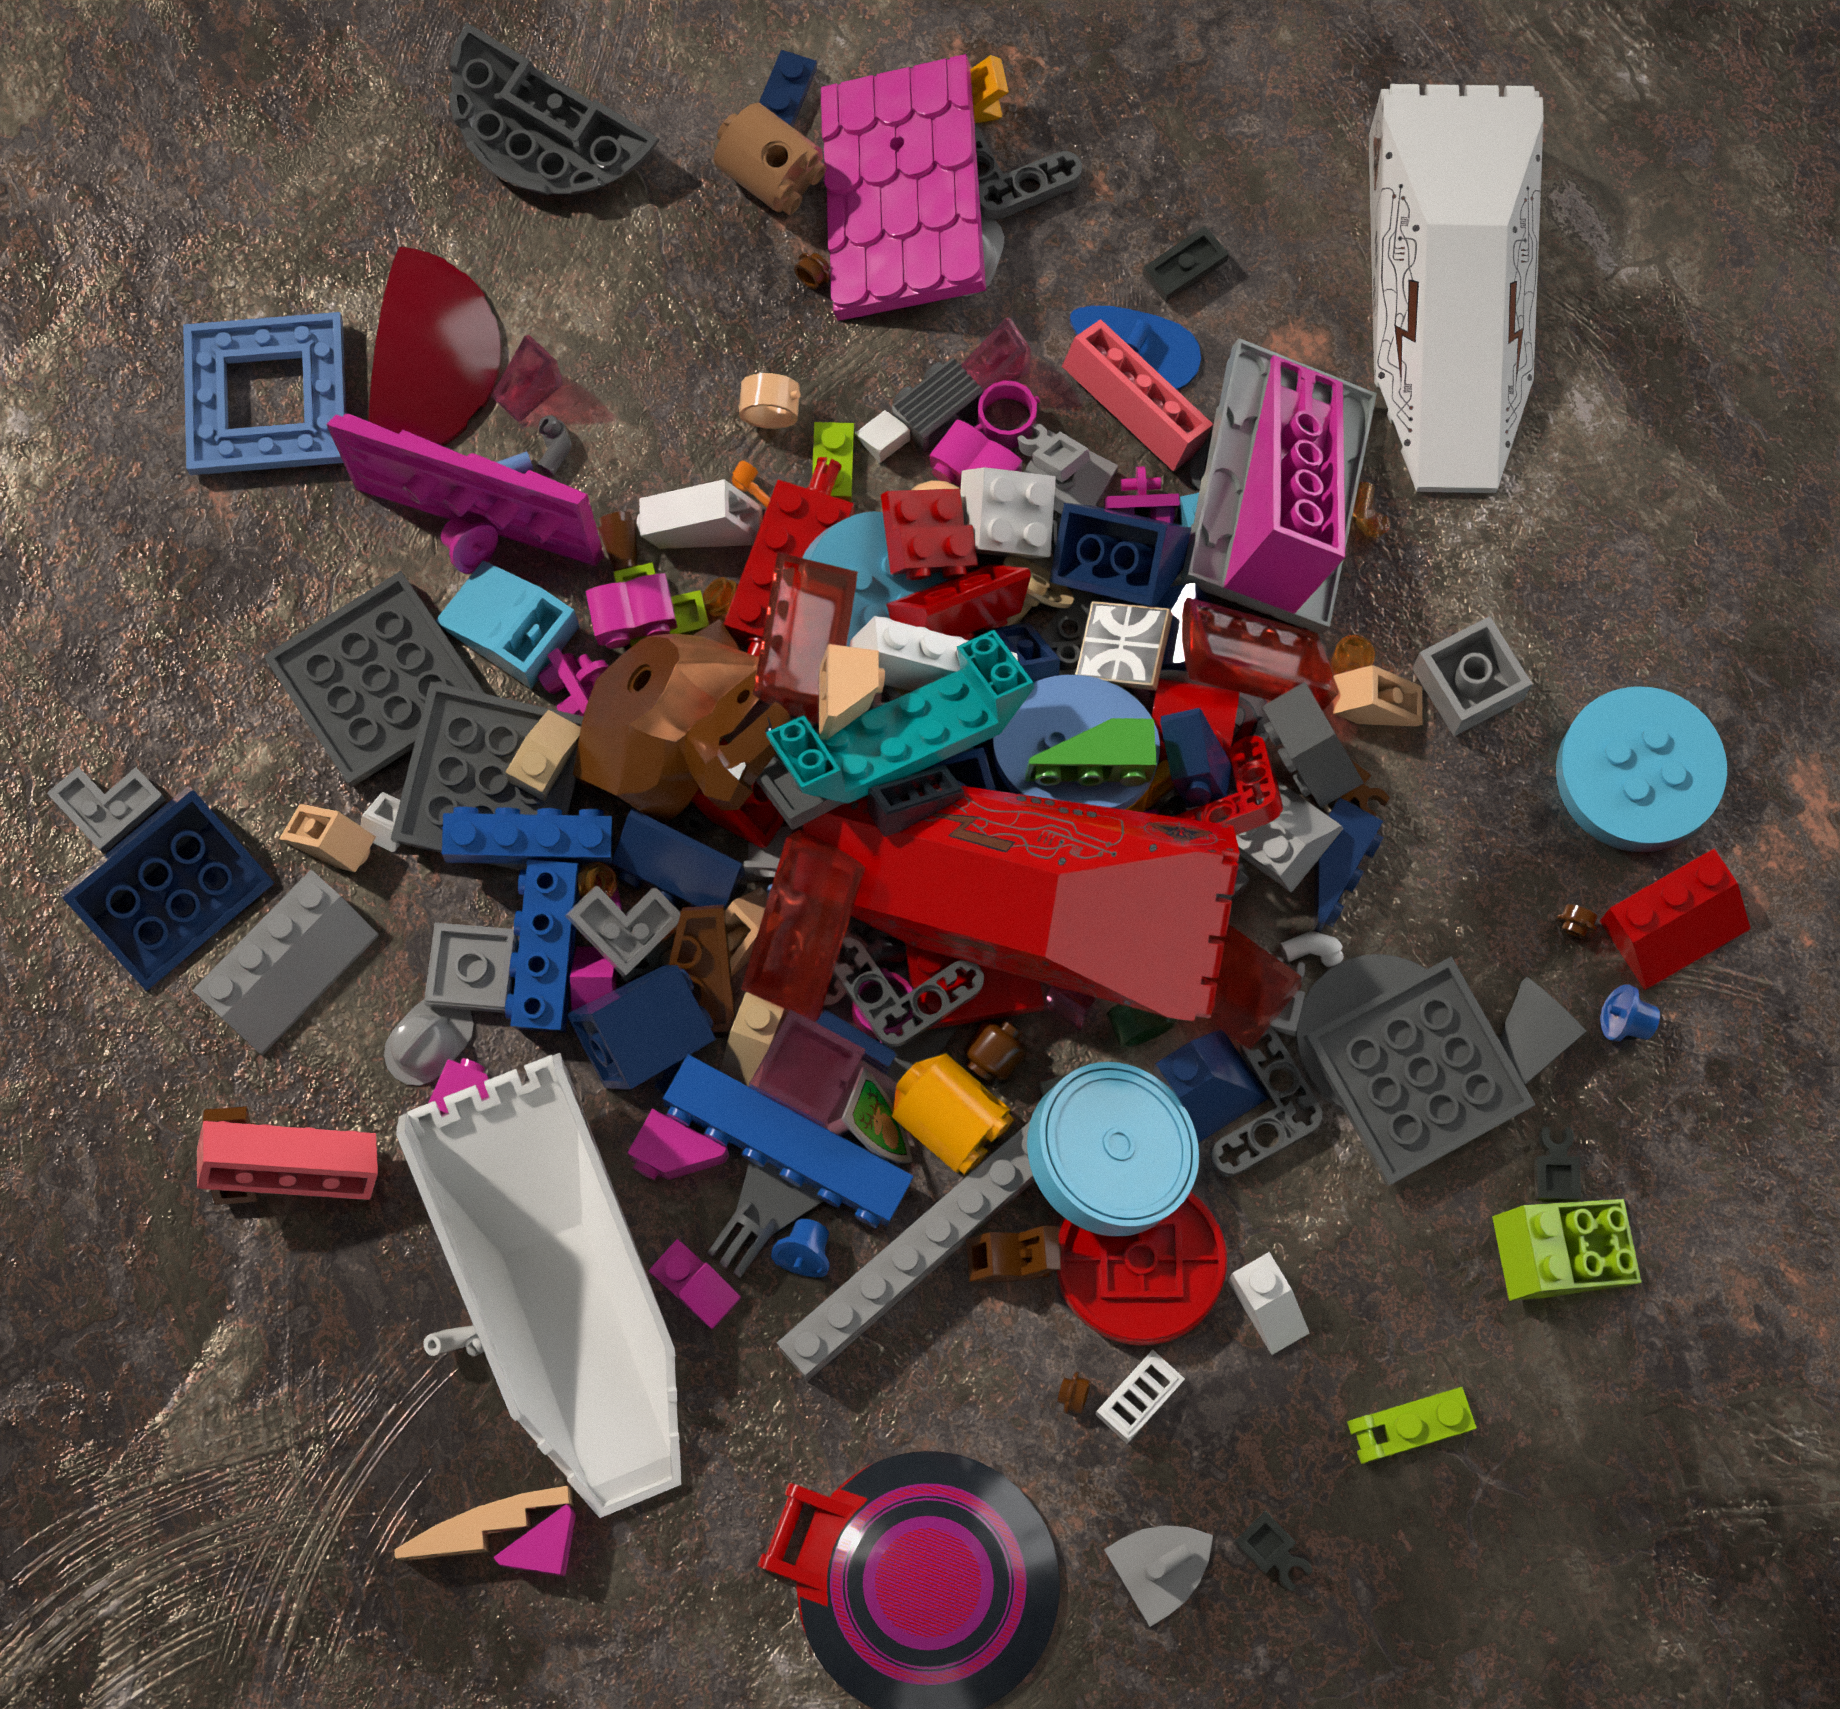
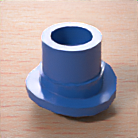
(1628, 1015)
(803, 1249)

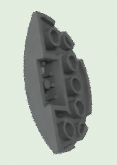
(533, 125)

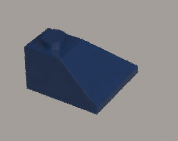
(1210, 1082)

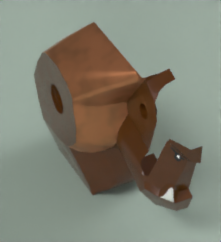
(659, 725)

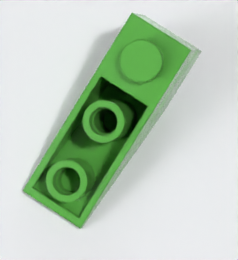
(1109, 752)

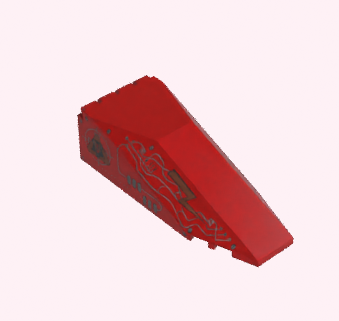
(1053, 893)

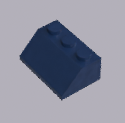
(1118, 553)
(676, 865)

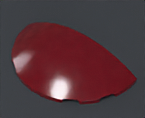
(432, 349)

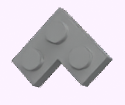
(108, 815)
(622, 937)

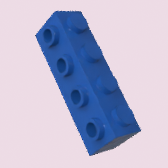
(516, 837)
(545, 947)

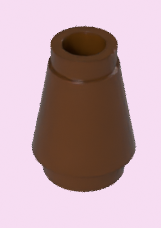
(619, 539)

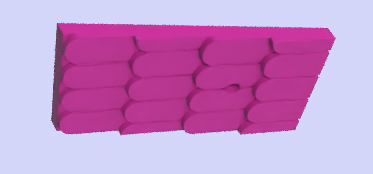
(902, 188)
(470, 486)

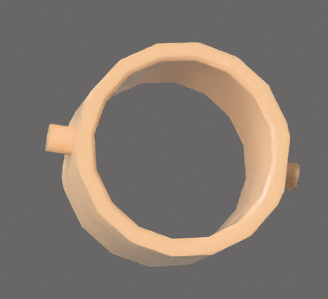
(769, 401)

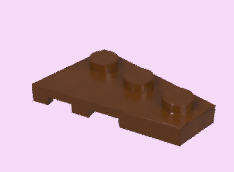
(704, 954)

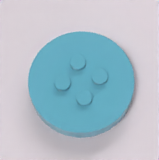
(861, 546)
(1641, 769)
(1112, 1149)

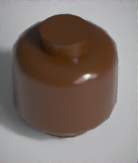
(995, 1050)

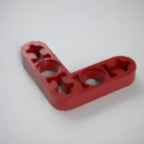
(1244, 806)

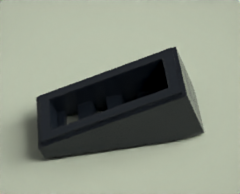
(893, 815)

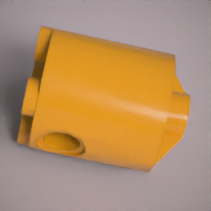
(950, 1112)

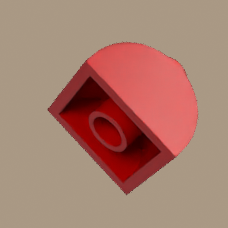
(1216, 704)

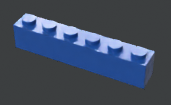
(787, 1141)

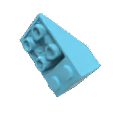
(509, 621)

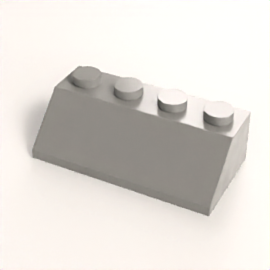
(286, 962)

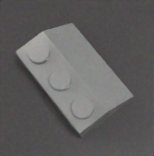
(1289, 843)

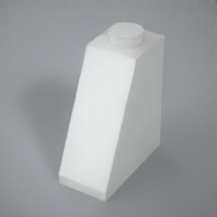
(700, 517)

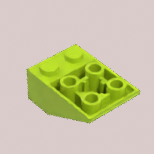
(1565, 1248)

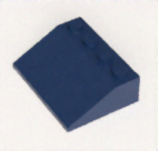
(166, 888)

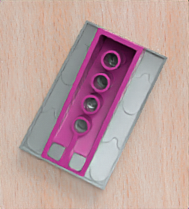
(1279, 487)

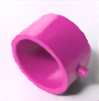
(1007, 390)
(895, 981)

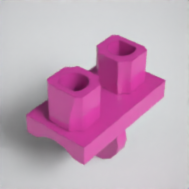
(1160, 506)
(566, 672)

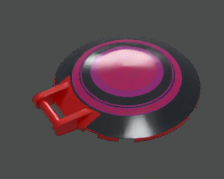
(922, 1581)

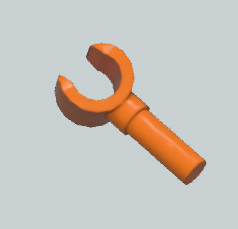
(743, 480)

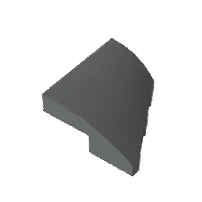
(1537, 1030)

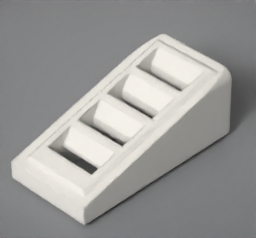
(1115, 1421)

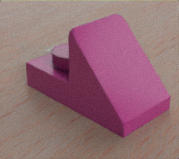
(694, 1284)

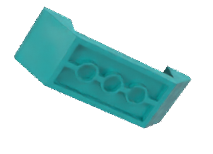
(910, 729)

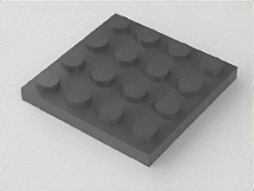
(367, 676)
(463, 760)
(1419, 1071)

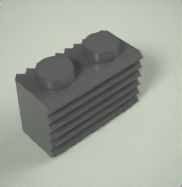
(937, 402)

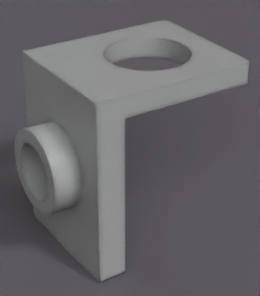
(764, 861)

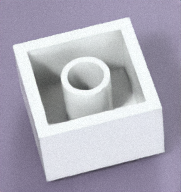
(1009, 511)

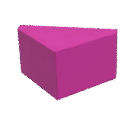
(590, 976)
(544, 1547)

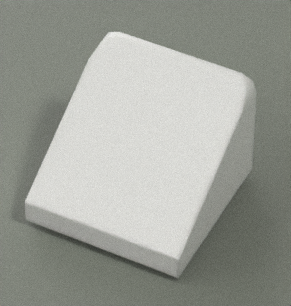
(883, 435)
(380, 820)

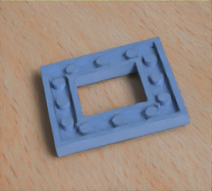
(213, 345)

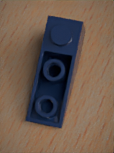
(1339, 864)

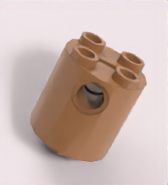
(768, 157)

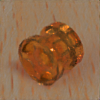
(1356, 649)

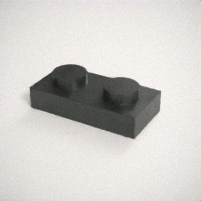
(1185, 263)

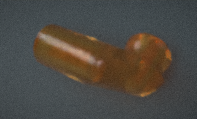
(1365, 516)

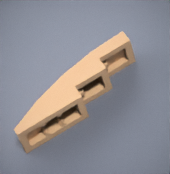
(470, 1530)

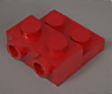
(927, 533)

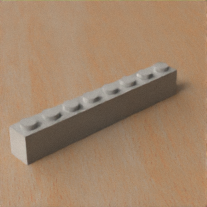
(909, 1258)

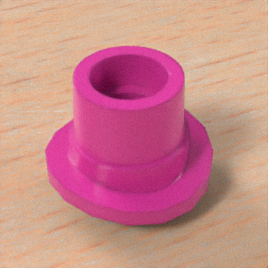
(469, 543)

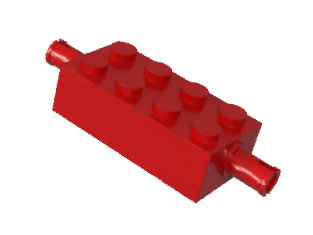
(788, 527)

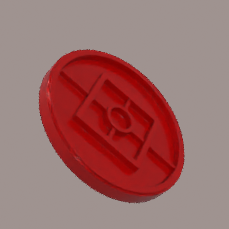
(1145, 1283)

